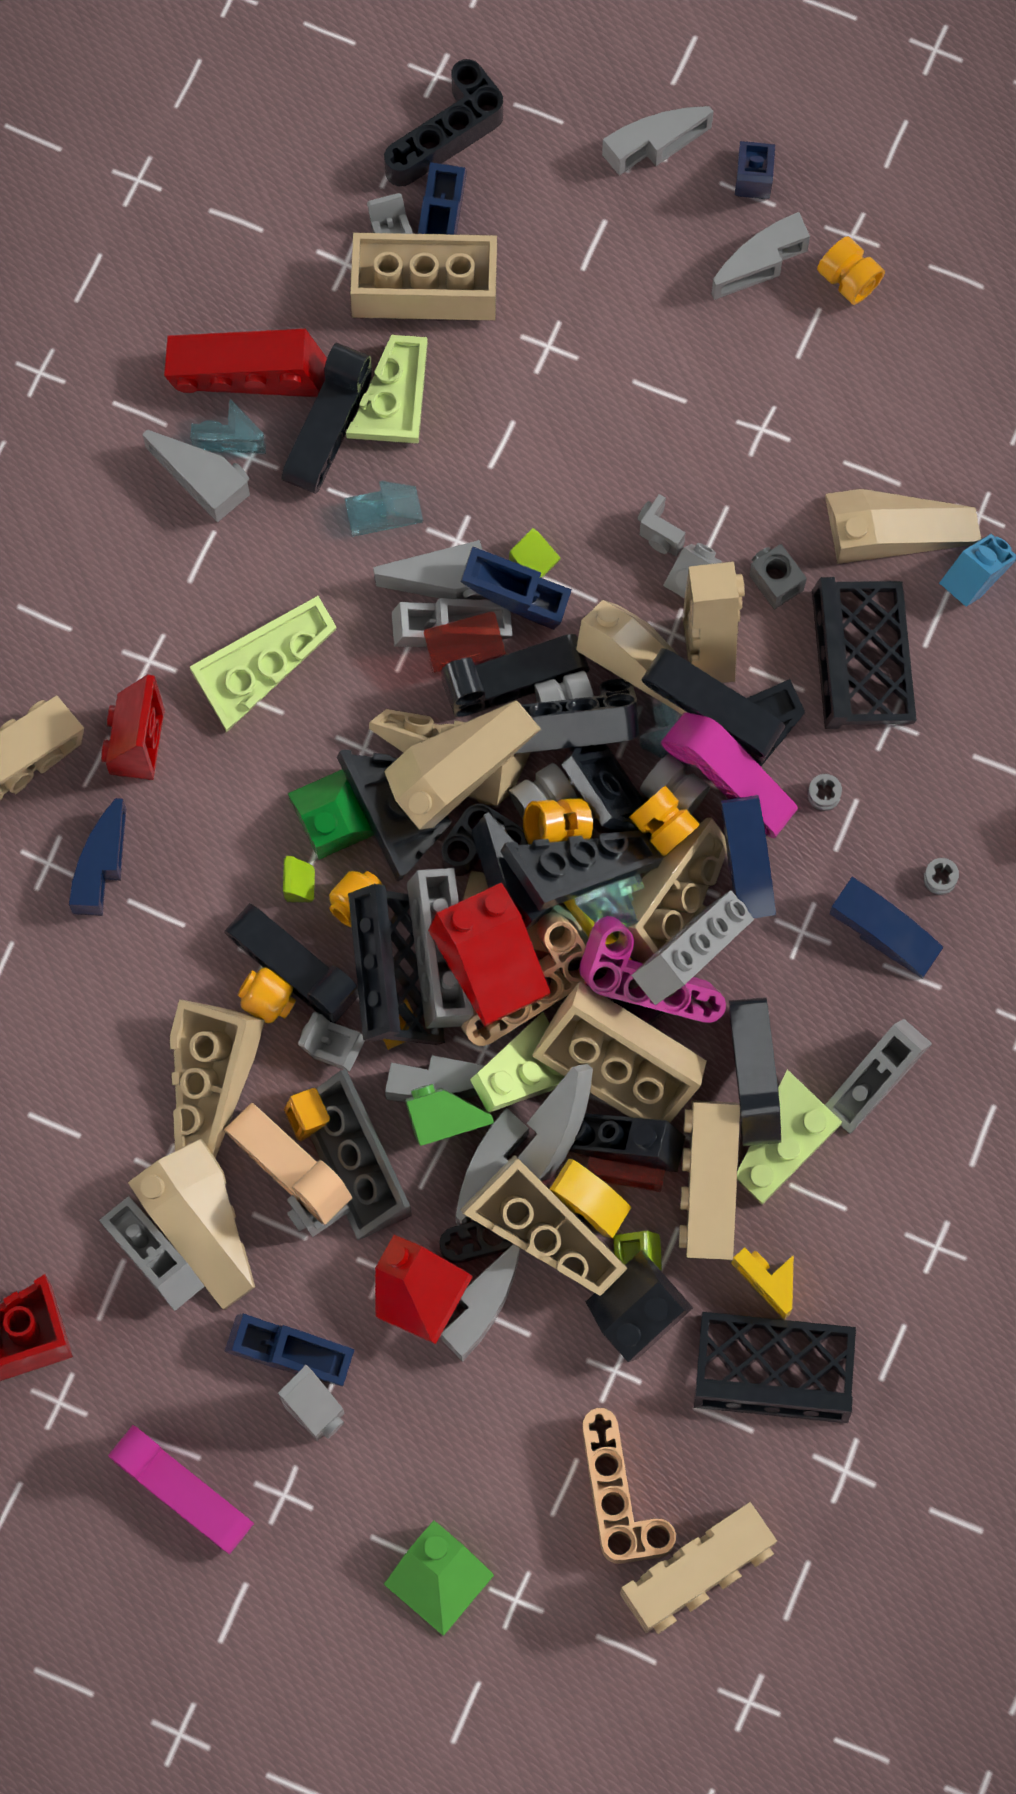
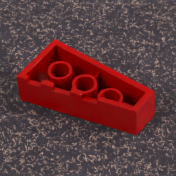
(246, 363)
(31, 1330)

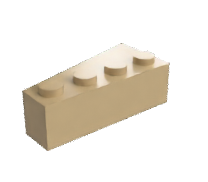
(711, 1179)

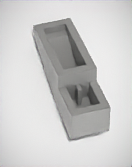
(655, 137)
(762, 256)
(412, 618)
(442, 1073)
(558, 1123)
(491, 1155)
(483, 1304)

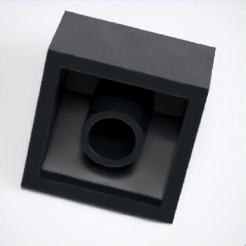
(638, 1308)

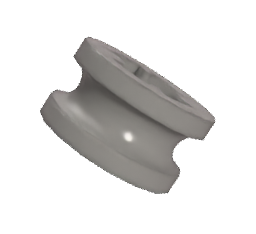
(824, 779)
(938, 888)

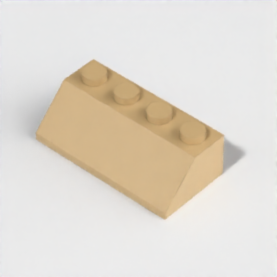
(424, 276)
(630, 1060)

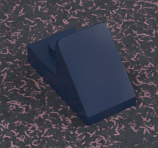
(755, 170)

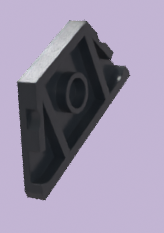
(603, 786)
(394, 830)

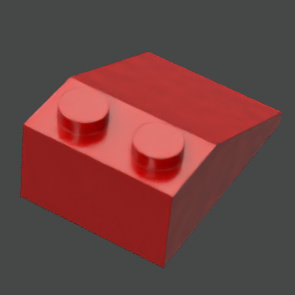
(135, 730)
(490, 953)

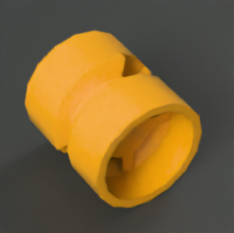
(849, 268)
(557, 820)
(664, 821)

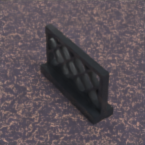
(832, 653)
(378, 968)
(779, 1399)

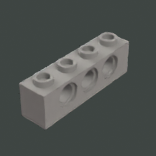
(692, 947)
(441, 993)

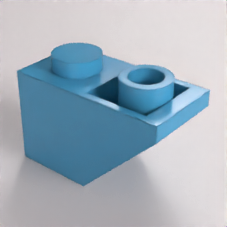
(978, 569)

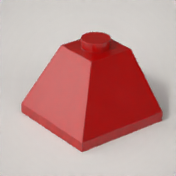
(417, 1289)

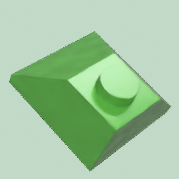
(442, 1114)
(438, 1578)

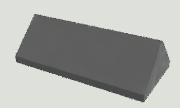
(358, 1158)

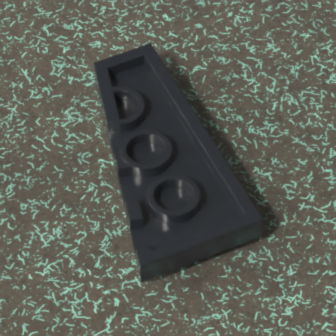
(577, 866)

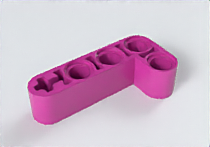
(729, 767)
(619, 973)
(180, 1489)

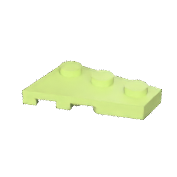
(395, 395)
(514, 1071)
(804, 1128)

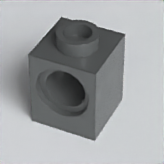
(777, 590)

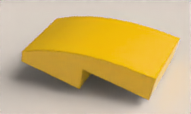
(591, 1197)

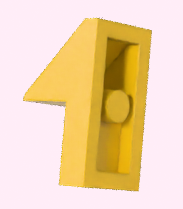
(774, 1288)

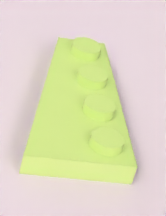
(256, 663)

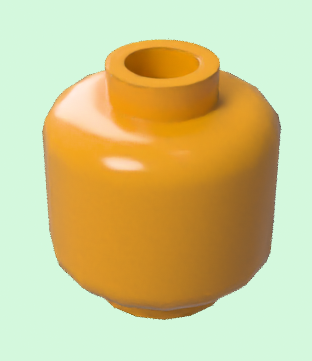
(339, 895)
(266, 995)

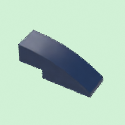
(442, 199)
(516, 588)
(748, 855)
(99, 861)
(886, 927)
(288, 1349)

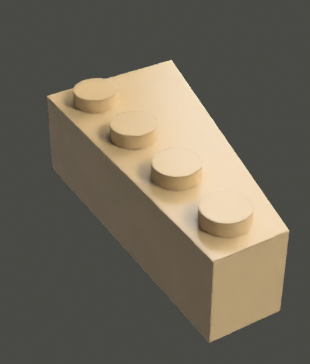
(712, 618)
(36, 743)
(534, 1219)
(698, 1568)

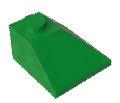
(330, 814)

